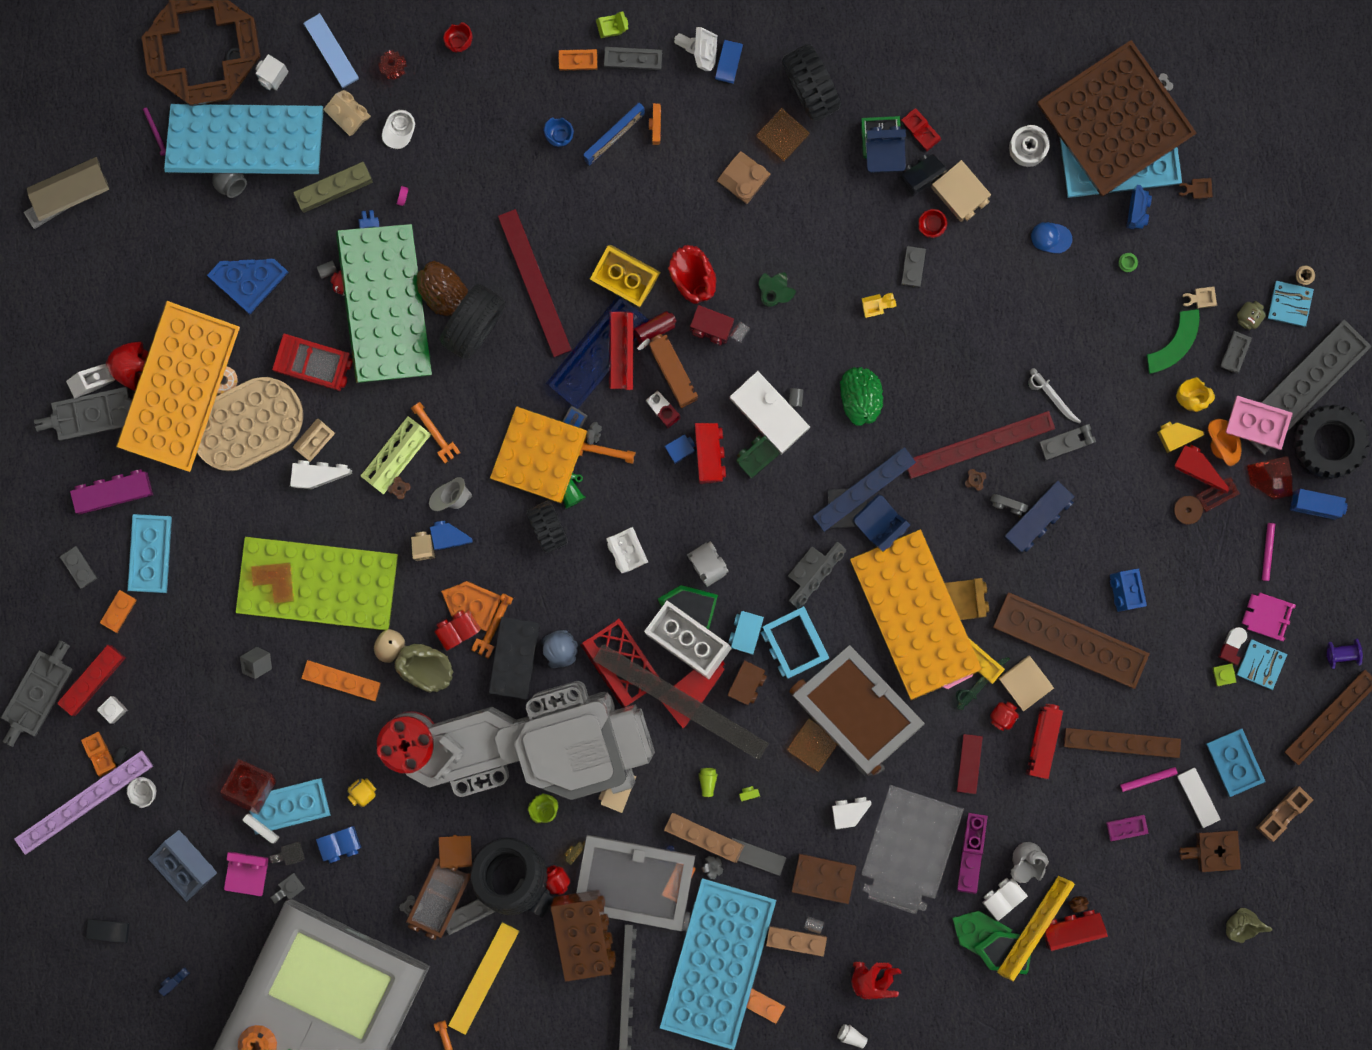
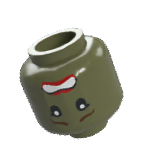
(1251, 315)

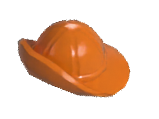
(1223, 444)

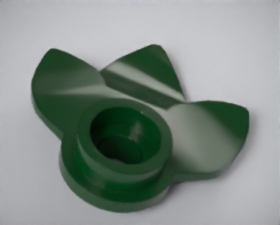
(777, 287)

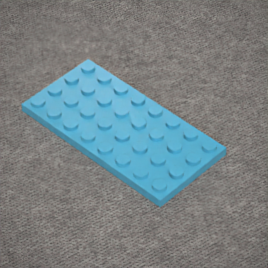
(244, 139)
(718, 964)

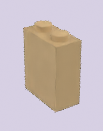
(961, 191)

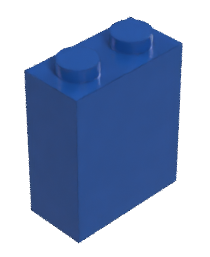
(1318, 504)

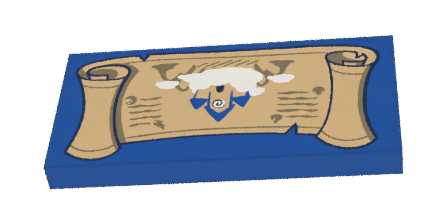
(614, 134)

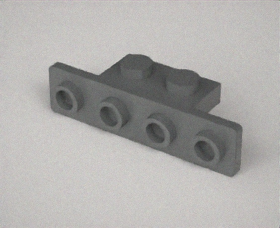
(812, 571)

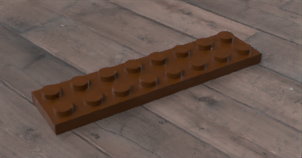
(1071, 640)

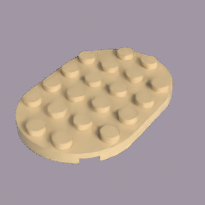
(250, 424)

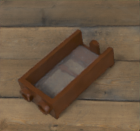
(437, 900)

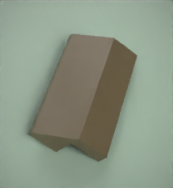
(67, 189)

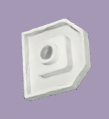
(702, 47)

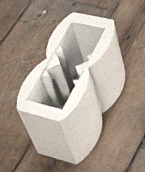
(1004, 899)

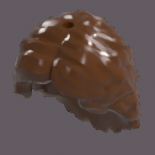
(440, 288)

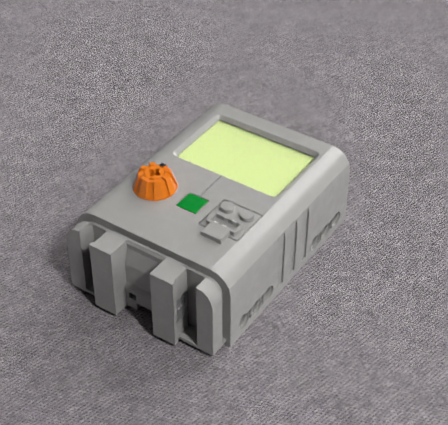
(322, 989)

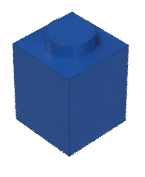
(680, 448)

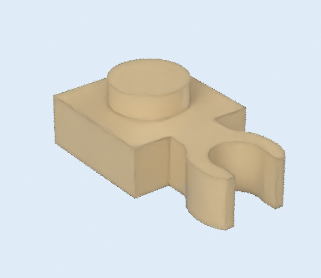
(1203, 298)

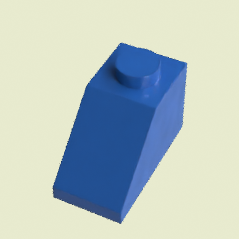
(448, 536)

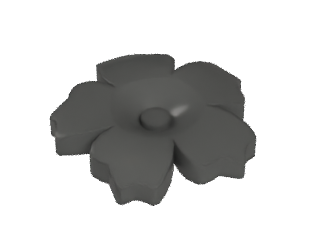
(593, 433)
(712, 867)

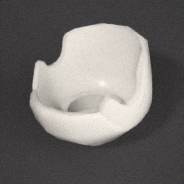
(141, 792)

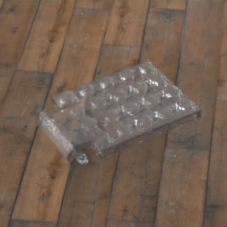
(909, 849)

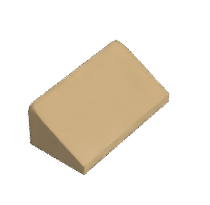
(313, 440)

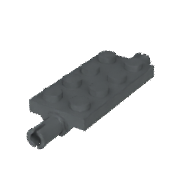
(88, 414)
(37, 693)

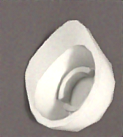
(398, 129)

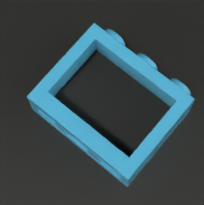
(776, 652)

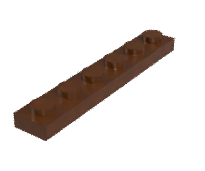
(1330, 718)
(1122, 742)

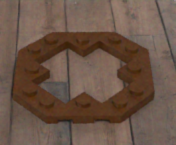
(234, 70)

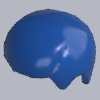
(558, 132)

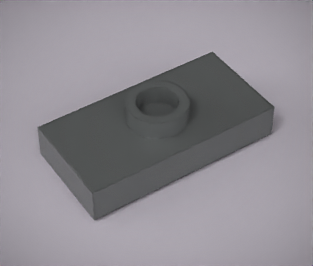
(1236, 352)

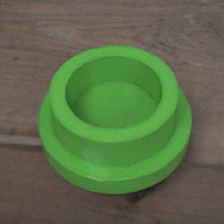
(1128, 262)

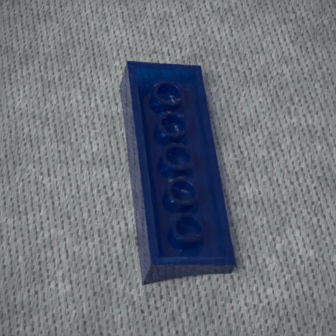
(590, 358)

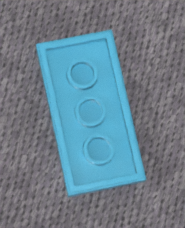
(149, 553)
(294, 805)

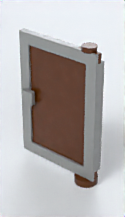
(857, 710)

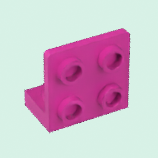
(246, 873)

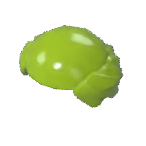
(543, 808)

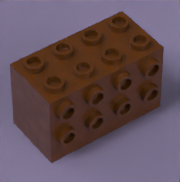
(583, 935)

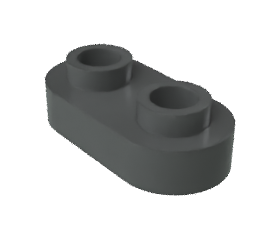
(1015, 506)

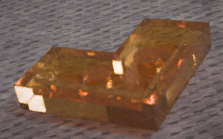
(279, 576)

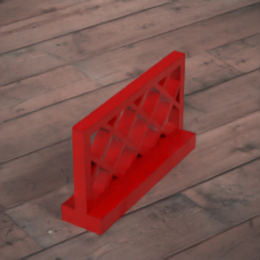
(610, 678)

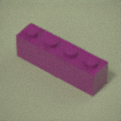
(112, 492)

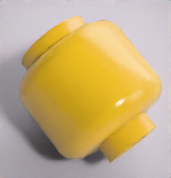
(361, 792)

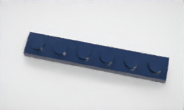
(864, 489)

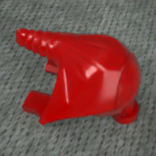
(125, 362)
(864, 981)

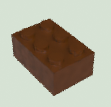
(823, 878)

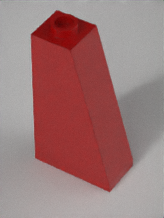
(697, 687)

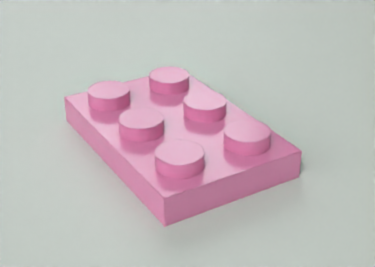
(1258, 422)

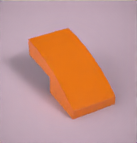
(99, 754)

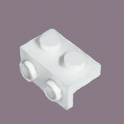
(626, 550)

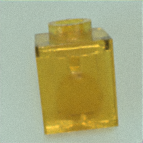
(573, 852)

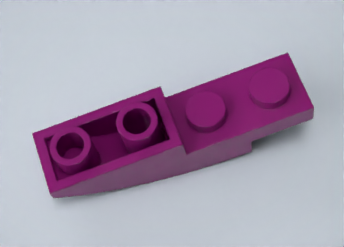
(972, 853)

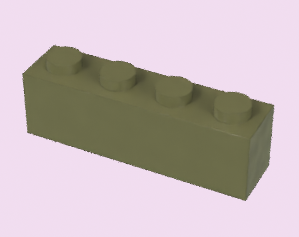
(333, 187)

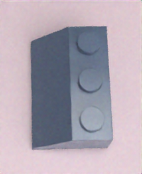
(182, 865)

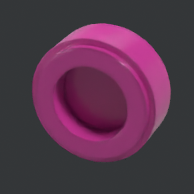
(402, 196)

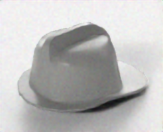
(451, 495)

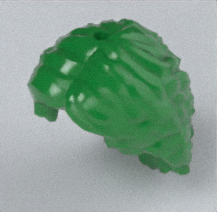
(861, 395)

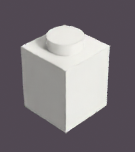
(112, 709)

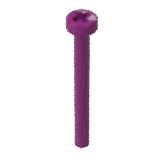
(156, 134)

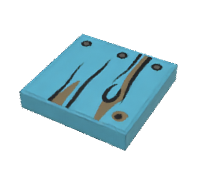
(1290, 303)
(1261, 664)

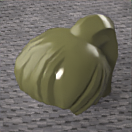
(1244, 925)

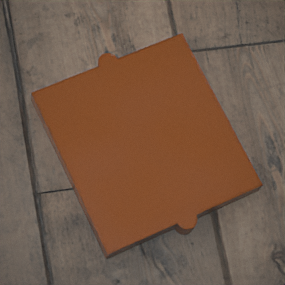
(455, 851)

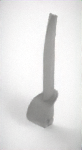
(1051, 393)

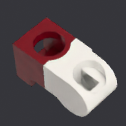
(663, 409)
(1232, 644)

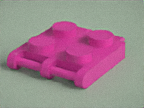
(1267, 615)

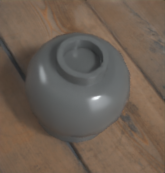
(229, 183)

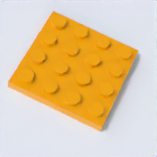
(538, 454)

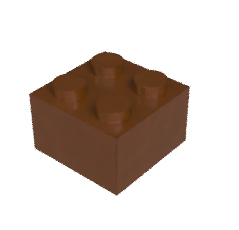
(746, 683)

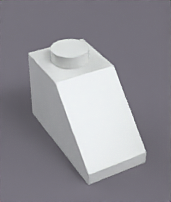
(89, 380)

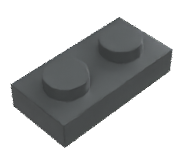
(913, 266)
(78, 567)

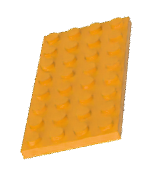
(178, 386)
(916, 615)

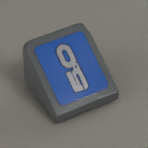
(575, 417)

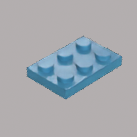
(1235, 762)

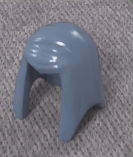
(559, 649)

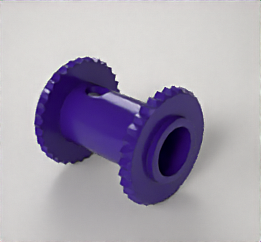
(1344, 653)

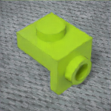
(612, 25)

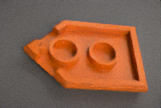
(475, 599)

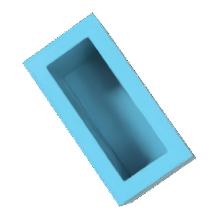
(746, 632)

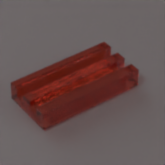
(1232, 487)

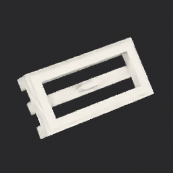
(260, 828)

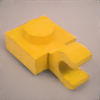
(875, 304)

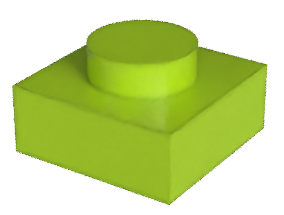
(1224, 674)
(749, 793)

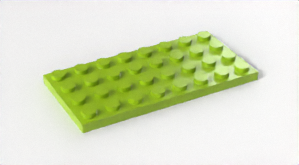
(327, 583)

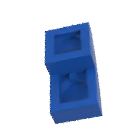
(729, 61)

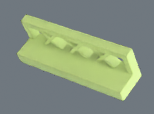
(397, 456)

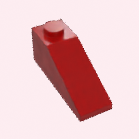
(1196, 465)

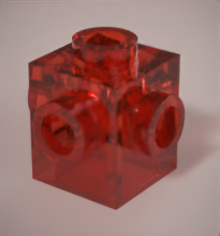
(395, 71)

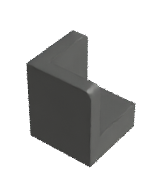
(255, 662)

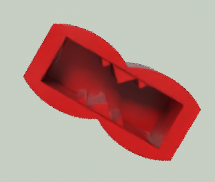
(457, 629)

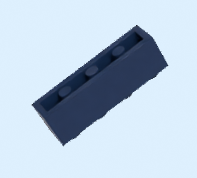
(1039, 516)

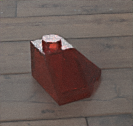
(1272, 477)

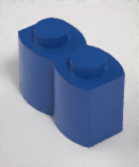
(339, 843)

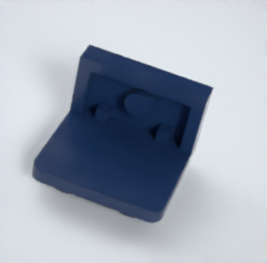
(886, 149)
(881, 523)

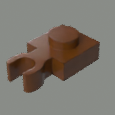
(1199, 188)

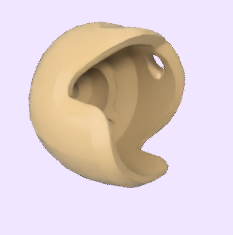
(385, 651)

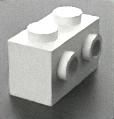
(271, 72)

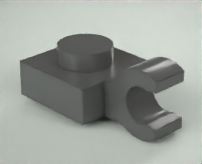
(289, 887)

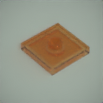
(782, 134)
(812, 745)

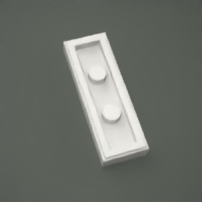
(1198, 798)

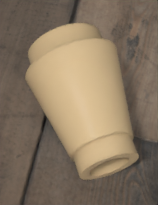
(1309, 275)

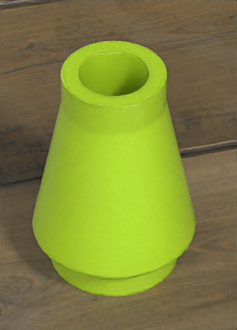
(708, 780)

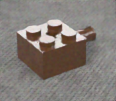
(1204, 851)

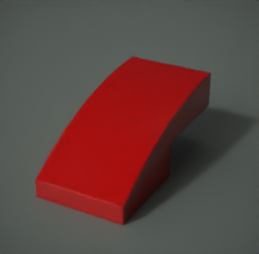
(920, 129)

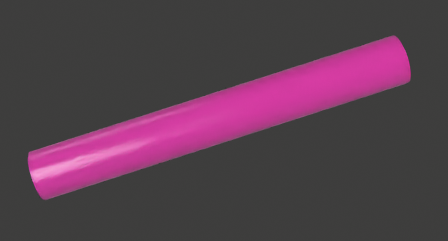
(1268, 551)
(1148, 779)

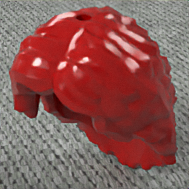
(692, 274)

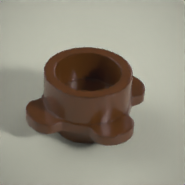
(980, 479)
(404, 487)
(1079, 904)

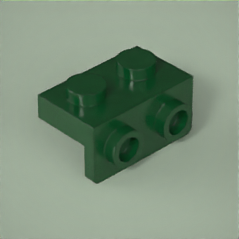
(757, 457)

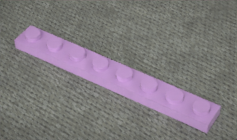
(83, 802)

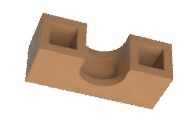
(1283, 813)
(796, 941)

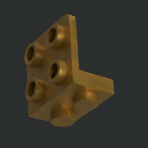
(969, 598)

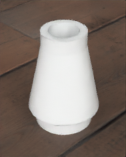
(851, 1036)

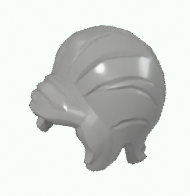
(1028, 862)

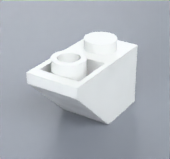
(849, 814)

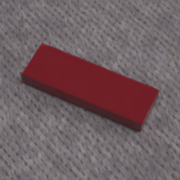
(969, 764)

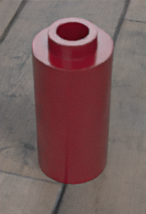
(658, 325)

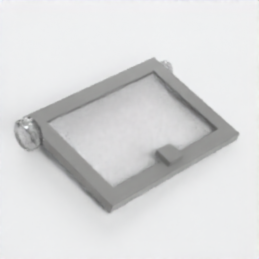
(638, 881)

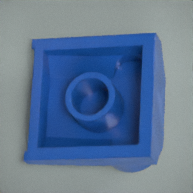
(1138, 205)

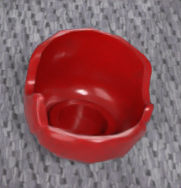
(458, 37)
(932, 223)

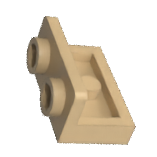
(346, 112)

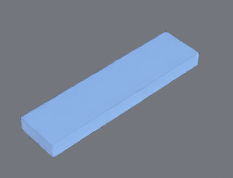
(331, 50)

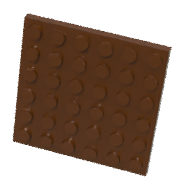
(1116, 118)

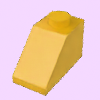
(1177, 435)

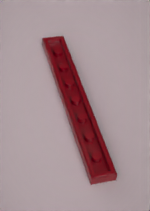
(534, 283)
(981, 444)

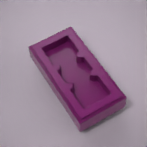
(1127, 828)

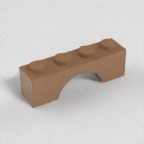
(704, 837)

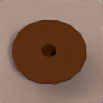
(1188, 510)

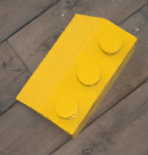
(625, 275)

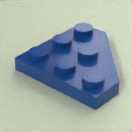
(248, 280)

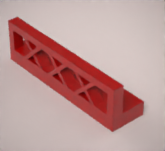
(621, 350)

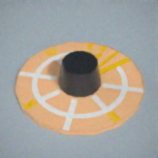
(228, 381)

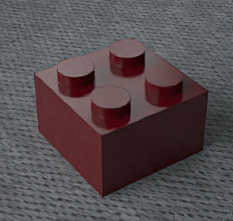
(711, 325)

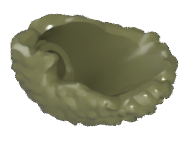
(424, 667)

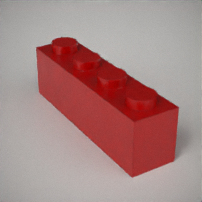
(91, 680)

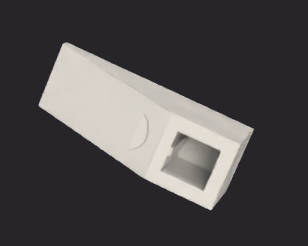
(313, 476)

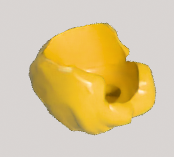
(1194, 395)

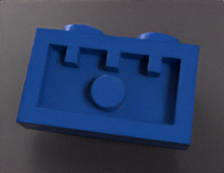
(1128, 590)

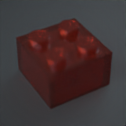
(248, 786)

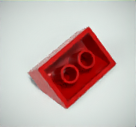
(709, 452)
(1075, 930)

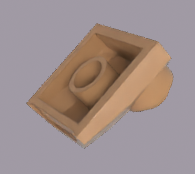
(743, 177)

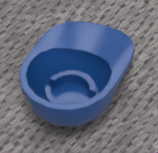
(1051, 237)

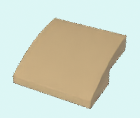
(1026, 683)

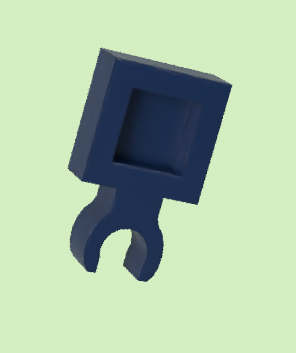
(169, 984)

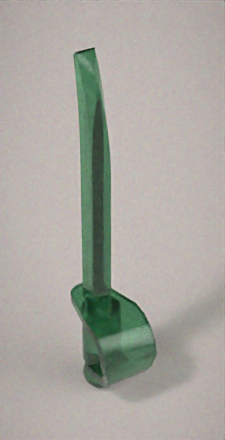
(975, 689)

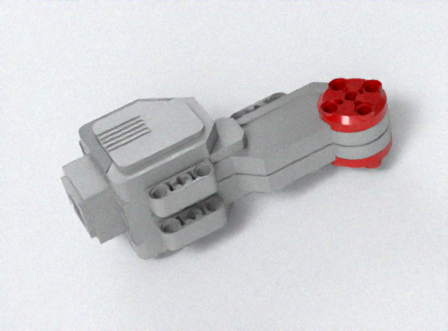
(562, 745)

